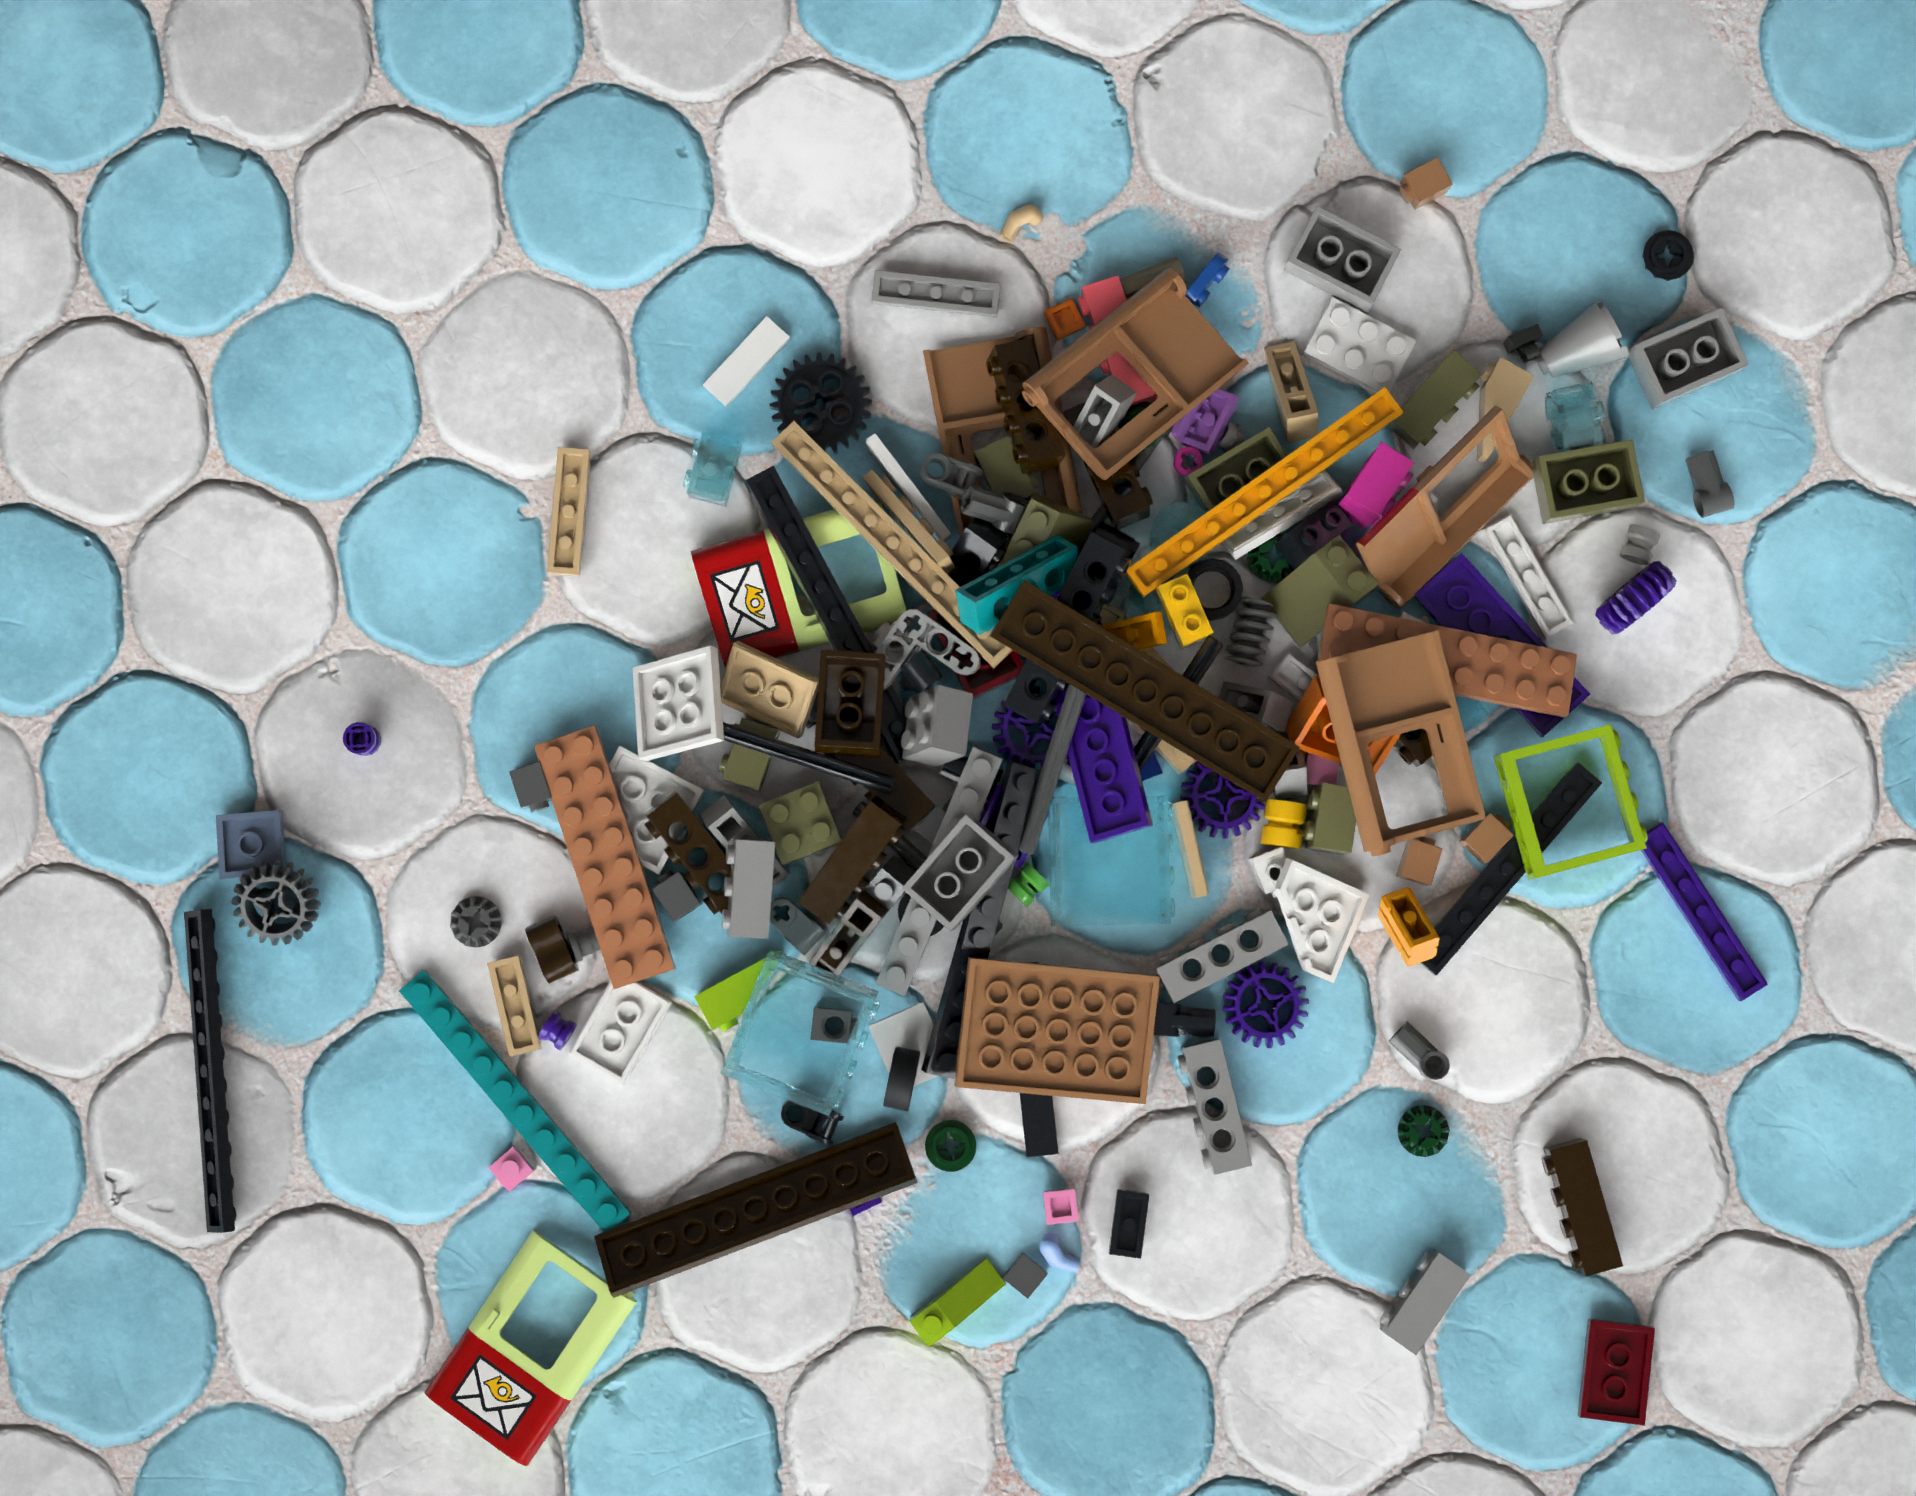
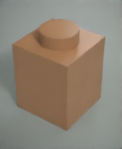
(1425, 184)
(1487, 837)
(1419, 860)

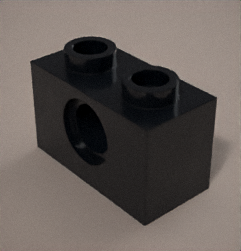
(1313, 534)
(979, 539)

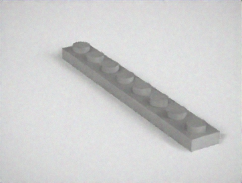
(917, 922)

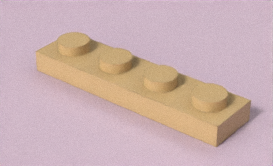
(569, 511)
(902, 512)

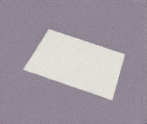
(906, 1030)

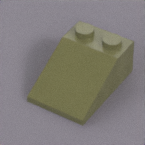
(1324, 578)

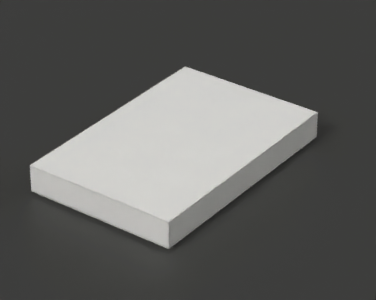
(620, 1029)

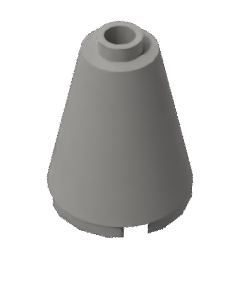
(1583, 344)

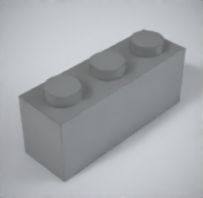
(749, 888)
(1423, 1301)

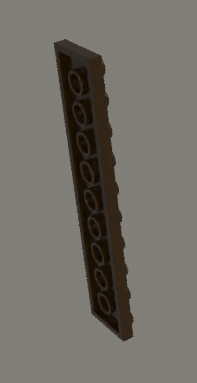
(1144, 690)
(754, 1209)

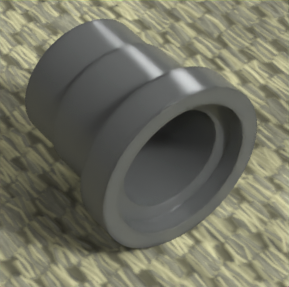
(583, 943)

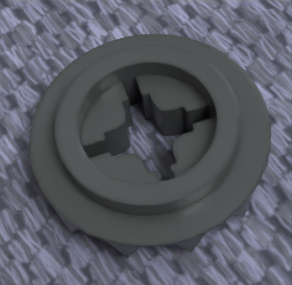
(481, 935)

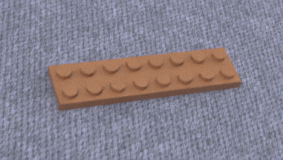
(1478, 664)
(605, 857)

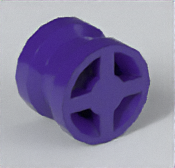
(557, 1030)

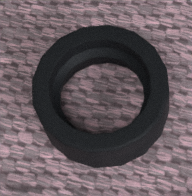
(1235, 584)
(901, 1078)

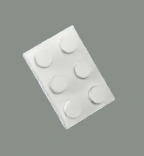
(1359, 346)

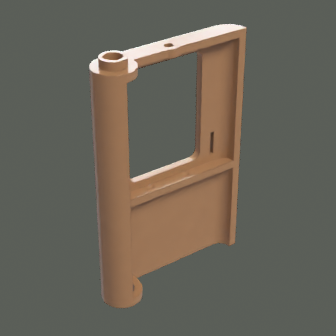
(967, 405)

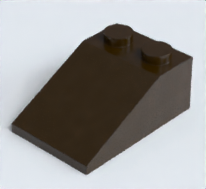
(850, 703)

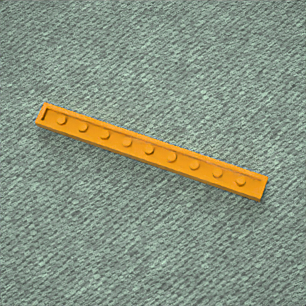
(1264, 492)

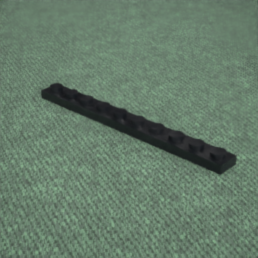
(820, 588)
(981, 923)
(209, 1071)

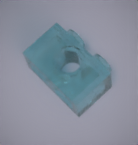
(713, 488)

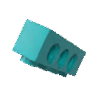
(987, 596)

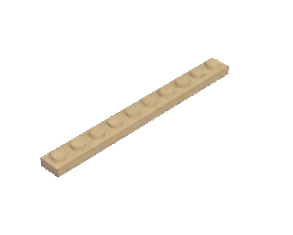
(882, 534)

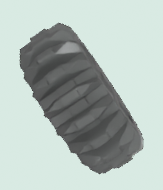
(264, 899)

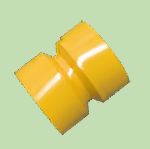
(1283, 824)

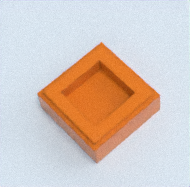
(1064, 319)

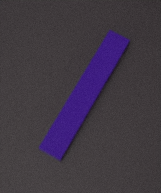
(1702, 913)

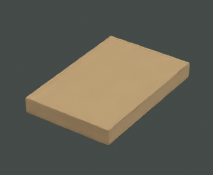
(768, 689)
(1189, 850)

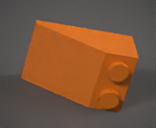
(1313, 733)

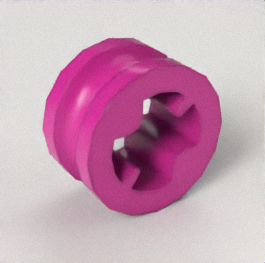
(1178, 460)

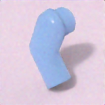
(1054, 1255)

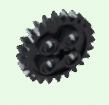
(812, 376)

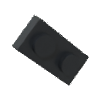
(1128, 1223)

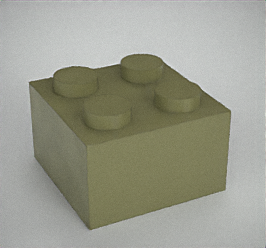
(1331, 820)
(800, 823)

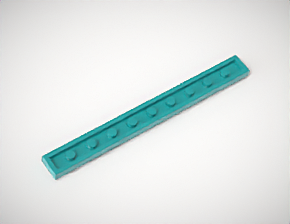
(515, 1101)

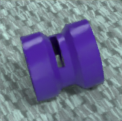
(367, 742)

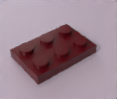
(1616, 1371)

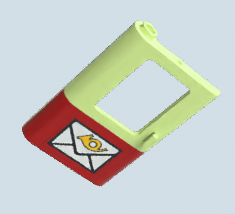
(755, 599)

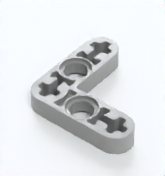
(923, 639)

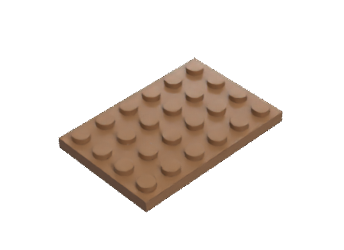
(1056, 1030)

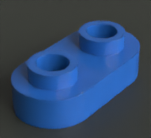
(1213, 271)

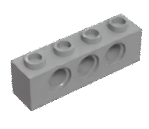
(1268, 940)
(1235, 1153)

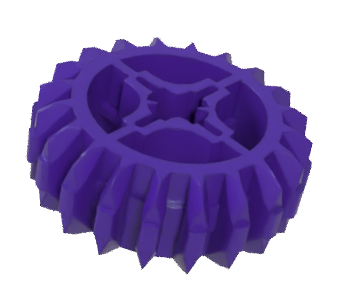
(1635, 597)
(1022, 755)
(1223, 812)
(1290, 994)

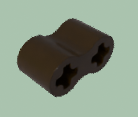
(551, 949)

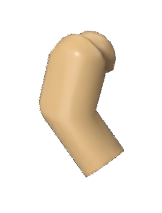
(1019, 217)

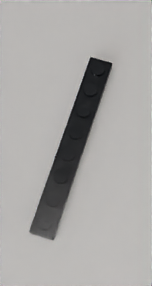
(1508, 865)

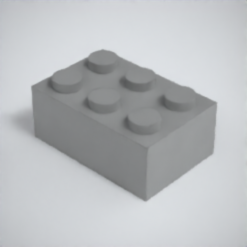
(1342, 259)
(1687, 358)
(960, 872)

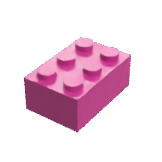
(1376, 486)

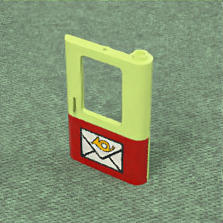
(500, 1387)

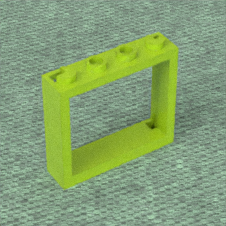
(1522, 819)

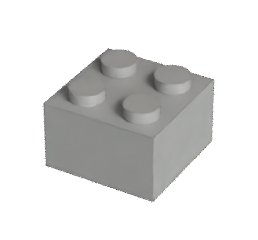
(937, 726)

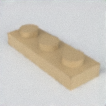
(514, 1005)

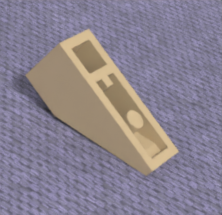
(1502, 388)
(1291, 392)

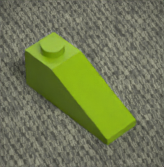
(729, 998)
(956, 1302)

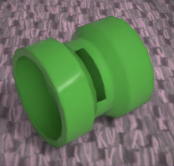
(1025, 892)

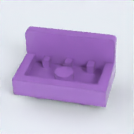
(1206, 422)

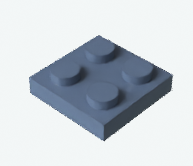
(249, 841)

